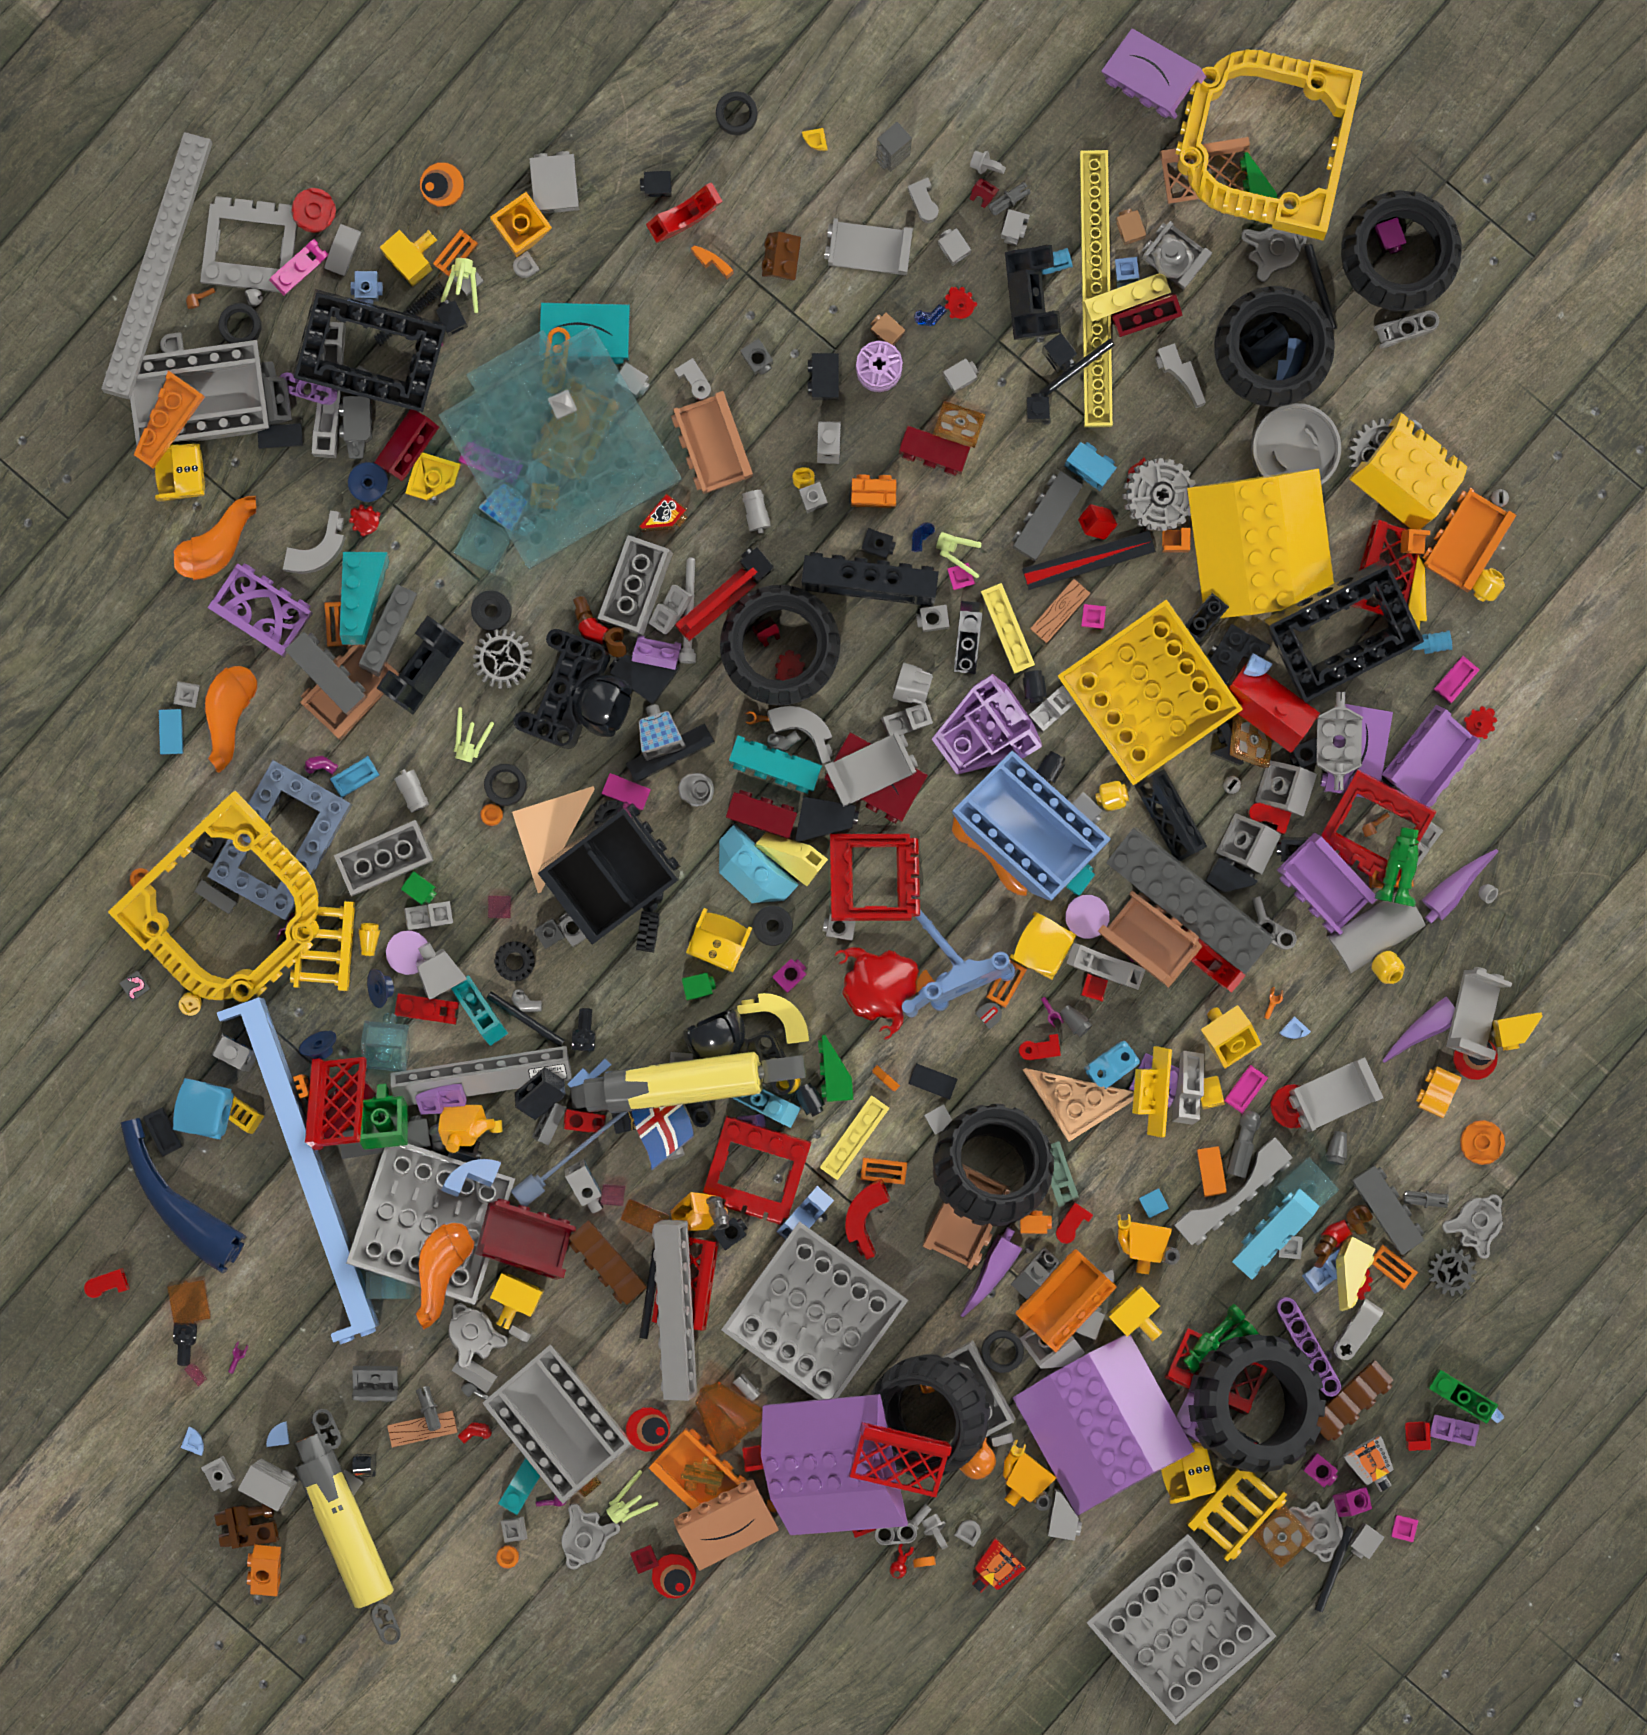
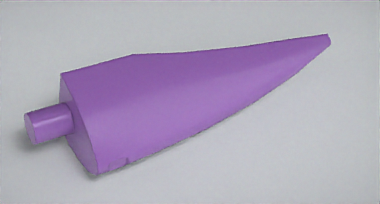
(1450, 891)
(1432, 1022)
(997, 1263)

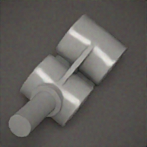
(1277, 930)
(896, 1537)

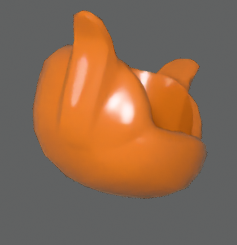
(981, 1464)

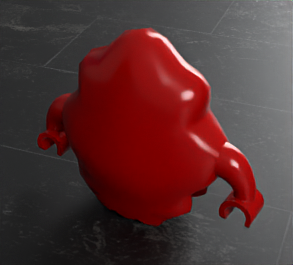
(879, 985)

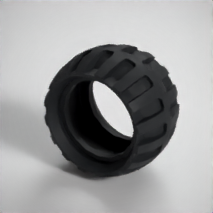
(1434, 220)
(1284, 302)
(771, 599)
(1017, 1131)
(959, 1389)

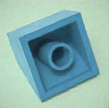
(1090, 465)

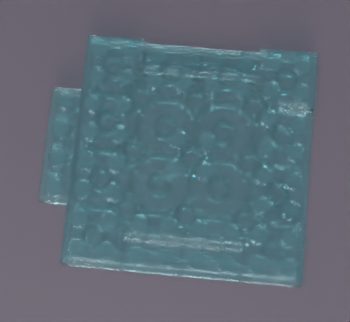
(562, 475)

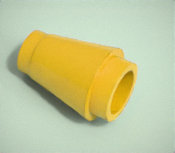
(368, 937)

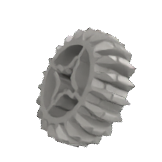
(506, 649)

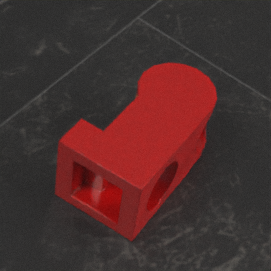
(1271, 815)
(1029, 1050)
(583, 1121)
(1066, 1230)
(97, 1286)

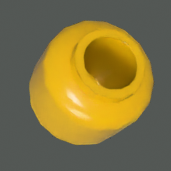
(1489, 585)
(1112, 796)
(1388, 967)

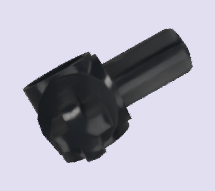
(584, 1038)
(184, 1336)

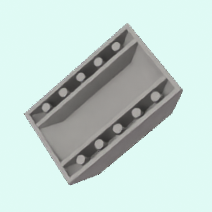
(226, 377)
(557, 1423)

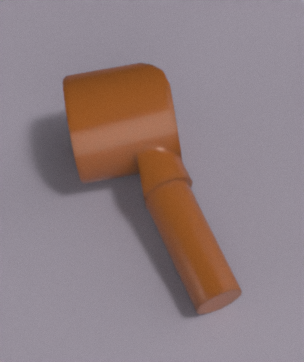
(192, 299)
(1369, 829)

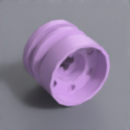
(875, 379)

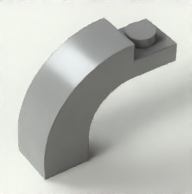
(322, 555)
(806, 721)
(1105, 966)

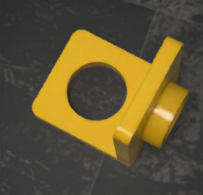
(1212, 1093)

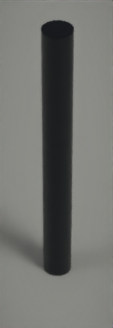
(1318, 280)
(1083, 363)
(521, 1016)
(649, 1298)
(1334, 1569)

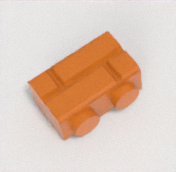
(873, 492)

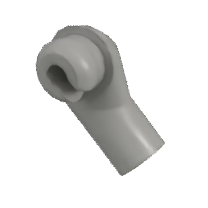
(781, 742)
(523, 1002)

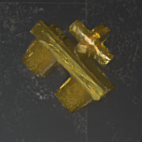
(702, 1473)

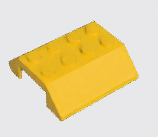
(1410, 474)

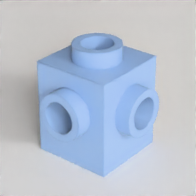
(367, 279)

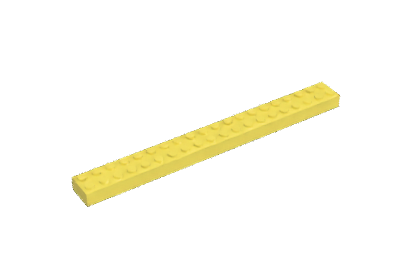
(1095, 281)

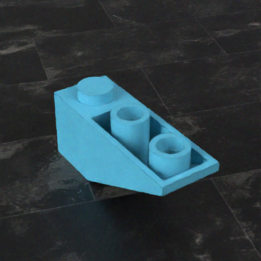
(771, 1106)

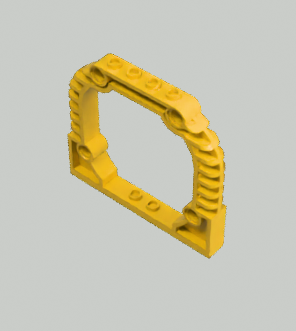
(1337, 91)
(139, 908)

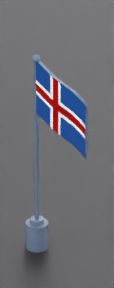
(660, 1129)

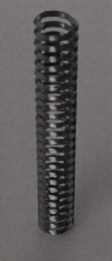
(415, 306)

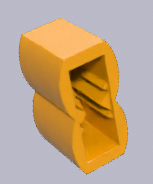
(1438, 1092)

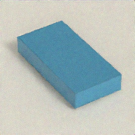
(171, 731)
(354, 777)

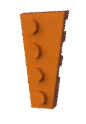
(172, 411)

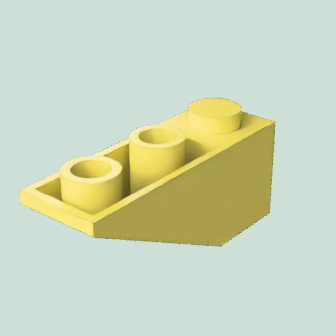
(793, 856)
(1351, 1267)

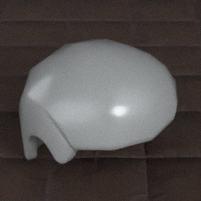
(696, 789)

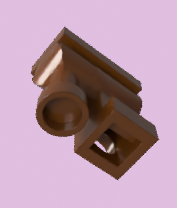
(241, 1528)

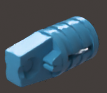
(1061, 261)
(1435, 642)

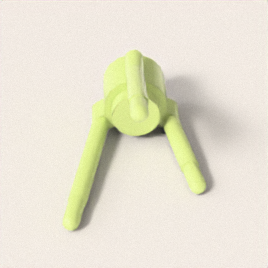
(462, 269)
(949, 543)
(465, 750)
(619, 1510)

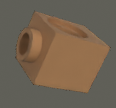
(1130, 226)
(887, 329)

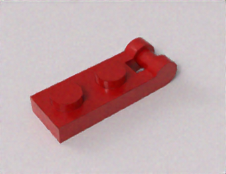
(425, 1008)

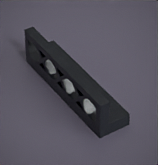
(695, 741)
(1174, 813)

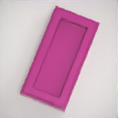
(1456, 679)
(625, 790)
(1246, 1089)

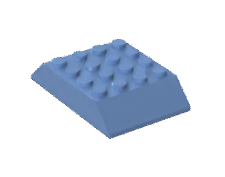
(1029, 827)

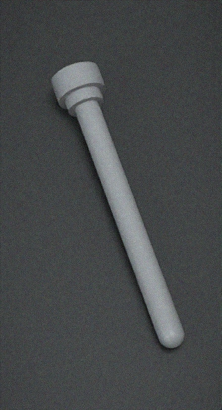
(687, 653)

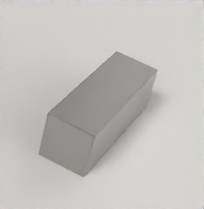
(476, 1375)

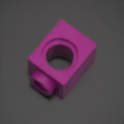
(1390, 236)
(783, 982)
(1311, 1466)
(1352, 1502)

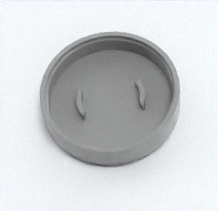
(1296, 440)

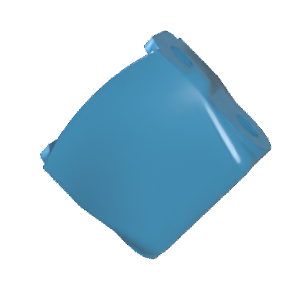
(1114, 1064)
(202, 1108)

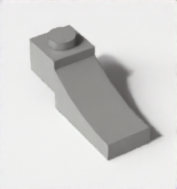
(1169, 361)
(1189, 1088)

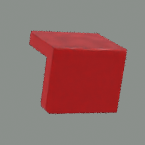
(1097, 521)
(1094, 987)
(1417, 1436)
(752, 1458)

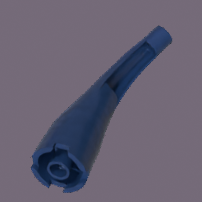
(197, 1229)

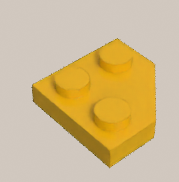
(432, 476)

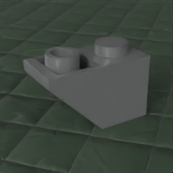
(1035, 1273)

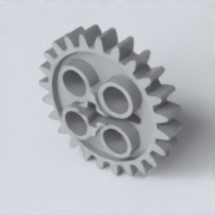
(1362, 442)

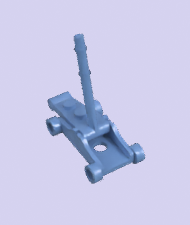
(961, 979)

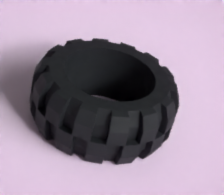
(1301, 1403)

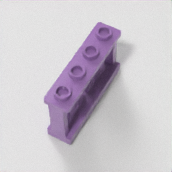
(230, 610)

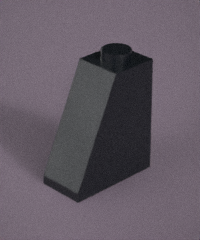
(644, 679)
(824, 818)

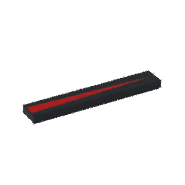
(1088, 560)

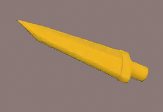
(1417, 598)

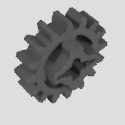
(1455, 1261)

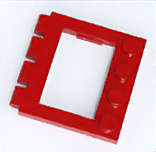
(1385, 797)
(842, 877)
(766, 1141)

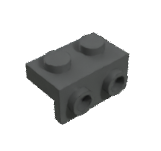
(375, 1383)

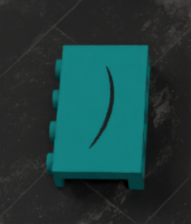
(608, 320)

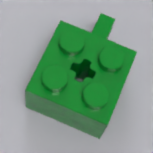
(384, 1120)

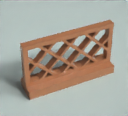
(1213, 149)

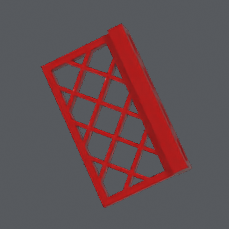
(1372, 553)
(716, 603)
(318, 1102)
(704, 1283)
(1184, 1378)
(903, 1440)

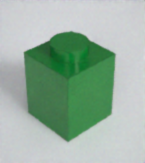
(419, 889)
(698, 986)

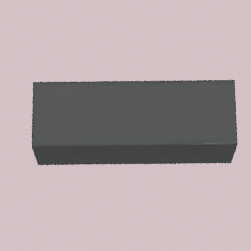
(216, 897)
(548, 1124)

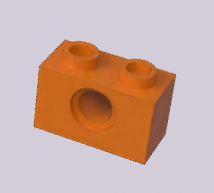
(265, 1570)

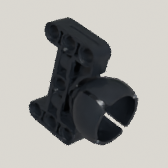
(588, 696)
(723, 1036)

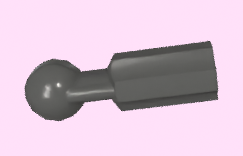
(1243, 1146)

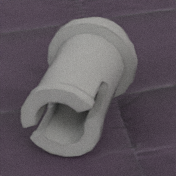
(746, 1388)

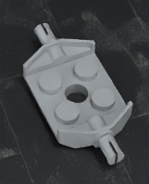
(1344, 723)

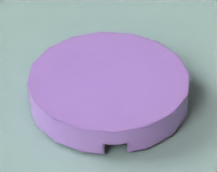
(1086, 916)
(403, 951)

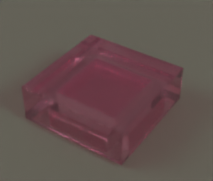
(499, 906)
(613, 1195)
(195, 1373)

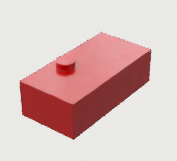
(1273, 708)

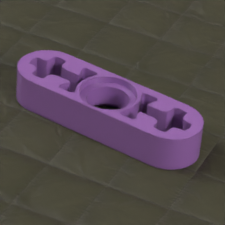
(313, 395)

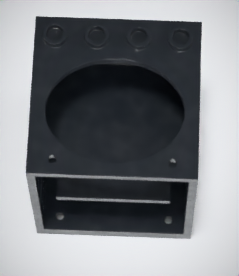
(610, 872)

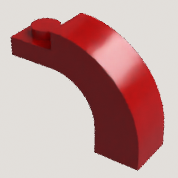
(685, 214)
(1217, 967)
(866, 1200)

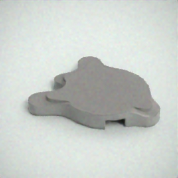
(1273, 249)
(1478, 1222)
(473, 1333)
(1323, 1526)
(584, 1537)

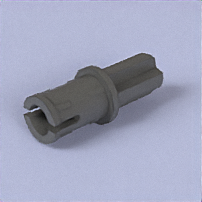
(1009, 199)
(1426, 1199)
(428, 1408)

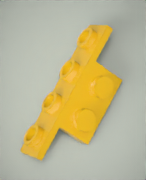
(1152, 1091)

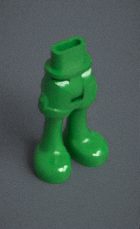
(1210, 1342)

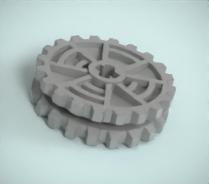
(1142, 491)

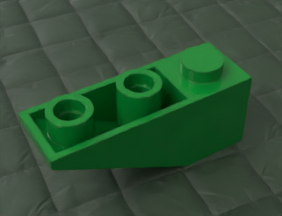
(1255, 179)
(837, 1078)
(1462, 1396)

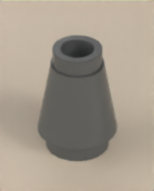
(1076, 1021)
(1337, 1149)

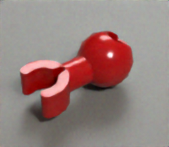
(899, 1565)

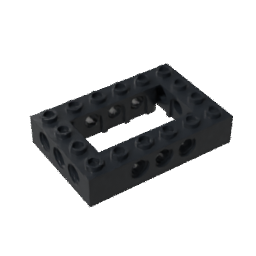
(406, 394)
(912, 584)
(1359, 658)

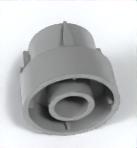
(912, 684)

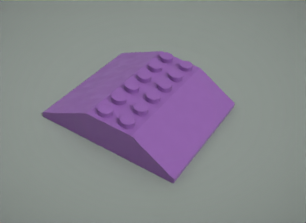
(1103, 1423)
(809, 1460)

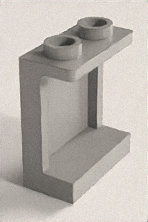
(554, 182)
(1200, 255)

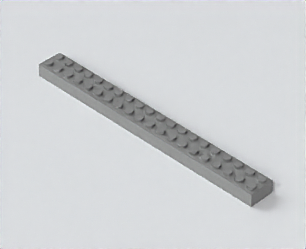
(157, 266)

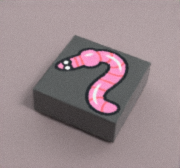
(135, 986)

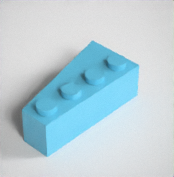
(1275, 1232)

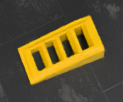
(254, 1121)

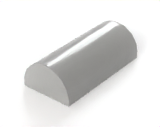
(383, 858)
(1375, 933)

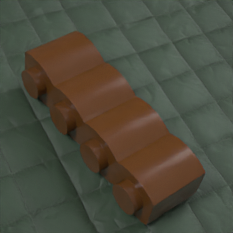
(608, 1263)
(1352, 1398)

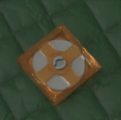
(959, 424)
(1250, 743)
(1282, 1536)

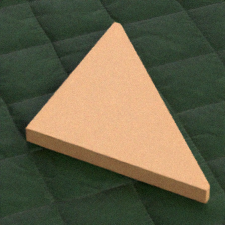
(548, 827)
(1075, 1102)

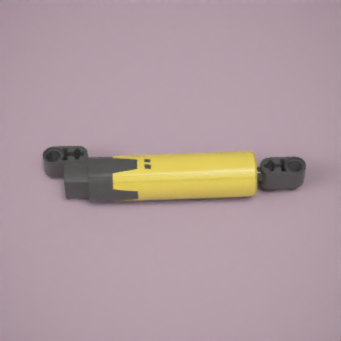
(683, 1082)
(344, 1524)

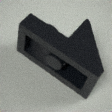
(1224, 736)

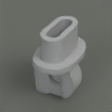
(982, 162)
(933, 1526)

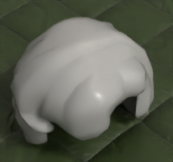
(1172, 257)

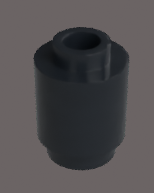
(1034, 686)
(1051, 767)
(810, 1100)

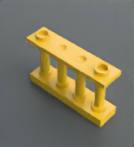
(342, 956)
(1213, 1503)

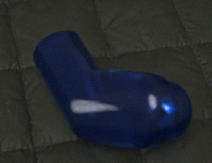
(929, 318)
(919, 534)

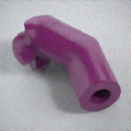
(320, 762)

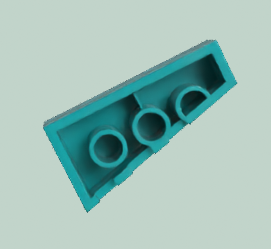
(361, 584)
(774, 764)

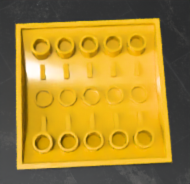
(1261, 541)
(1150, 692)

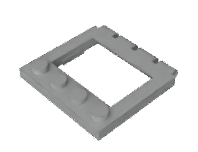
(244, 275)

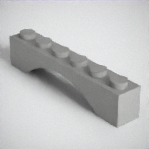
(327, 416)
(1267, 1162)

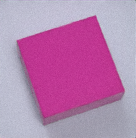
(959, 577)
(1093, 616)
(1404, 1528)

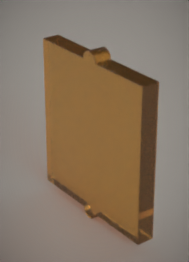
(189, 1302)

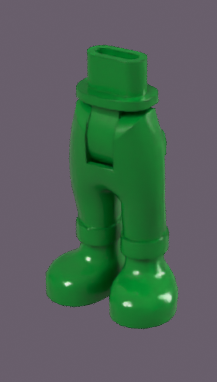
(1404, 856)

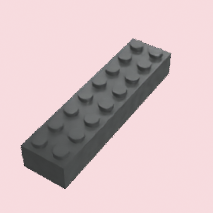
(1190, 900)

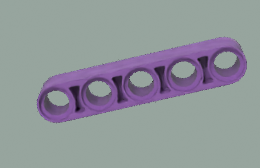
(1304, 1335)

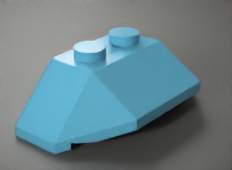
(752, 870)

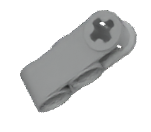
(1395, 333)
(1358, 1329)

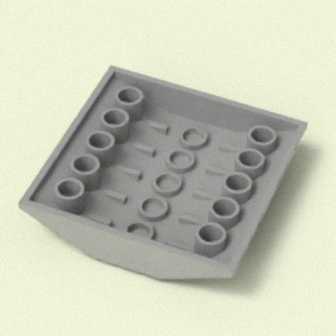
(409, 1205)
(814, 1314)
(1181, 1629)

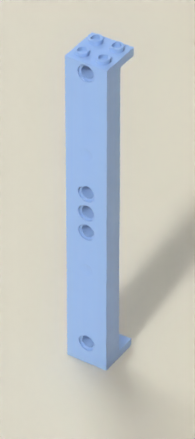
(308, 1166)

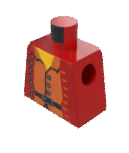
(996, 1566)

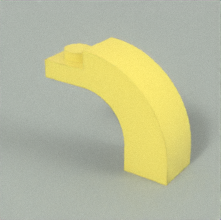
(793, 1021)

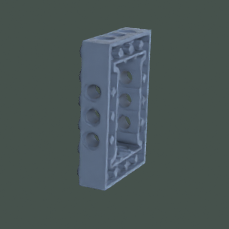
(310, 854)

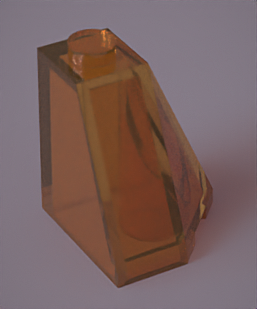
(726, 1415)

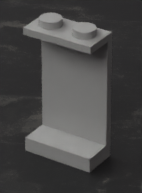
(869, 247)
(871, 768)
(1475, 1013)
(1335, 1094)

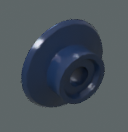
(358, 477)
(379, 987)
(318, 1045)

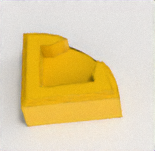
(815, 139)

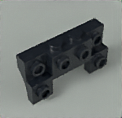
(1027, 293)
(1232, 649)
(424, 667)

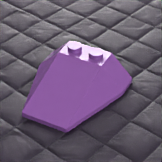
(986, 728)

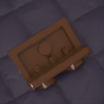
(781, 255)

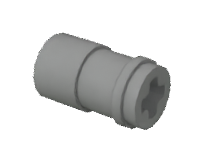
(756, 512)
(410, 788)

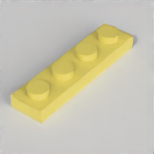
(1126, 297)
(1007, 628)
(854, 1137)

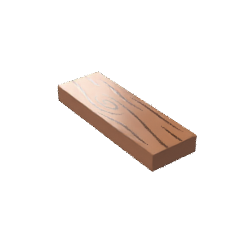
(1060, 611)
(417, 1429)

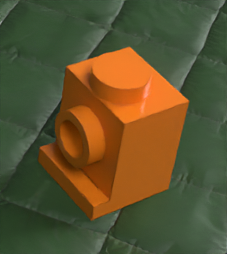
(1036, 1223)

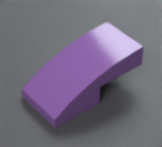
(436, 1099)
(1454, 1430)

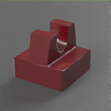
(985, 190)
(765, 629)
(644, 1559)

